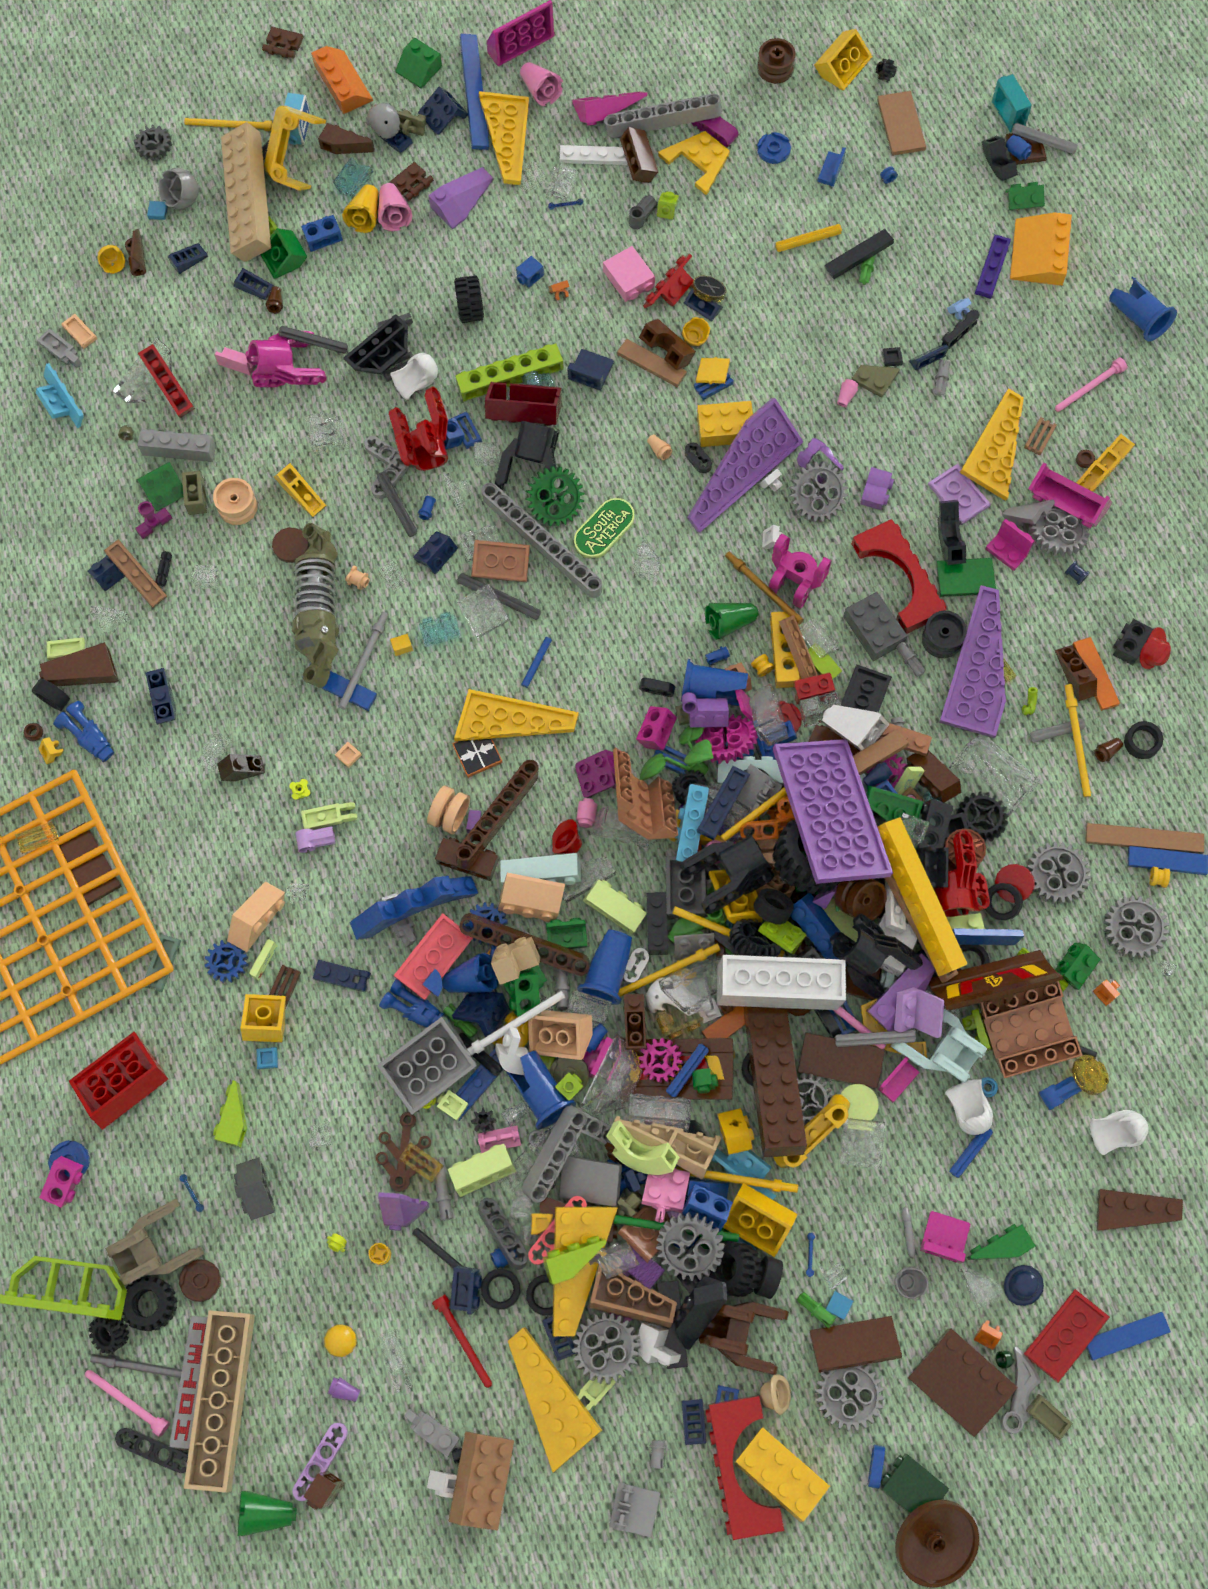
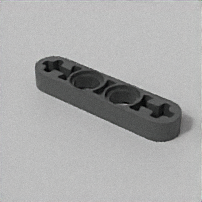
(505, 1232)

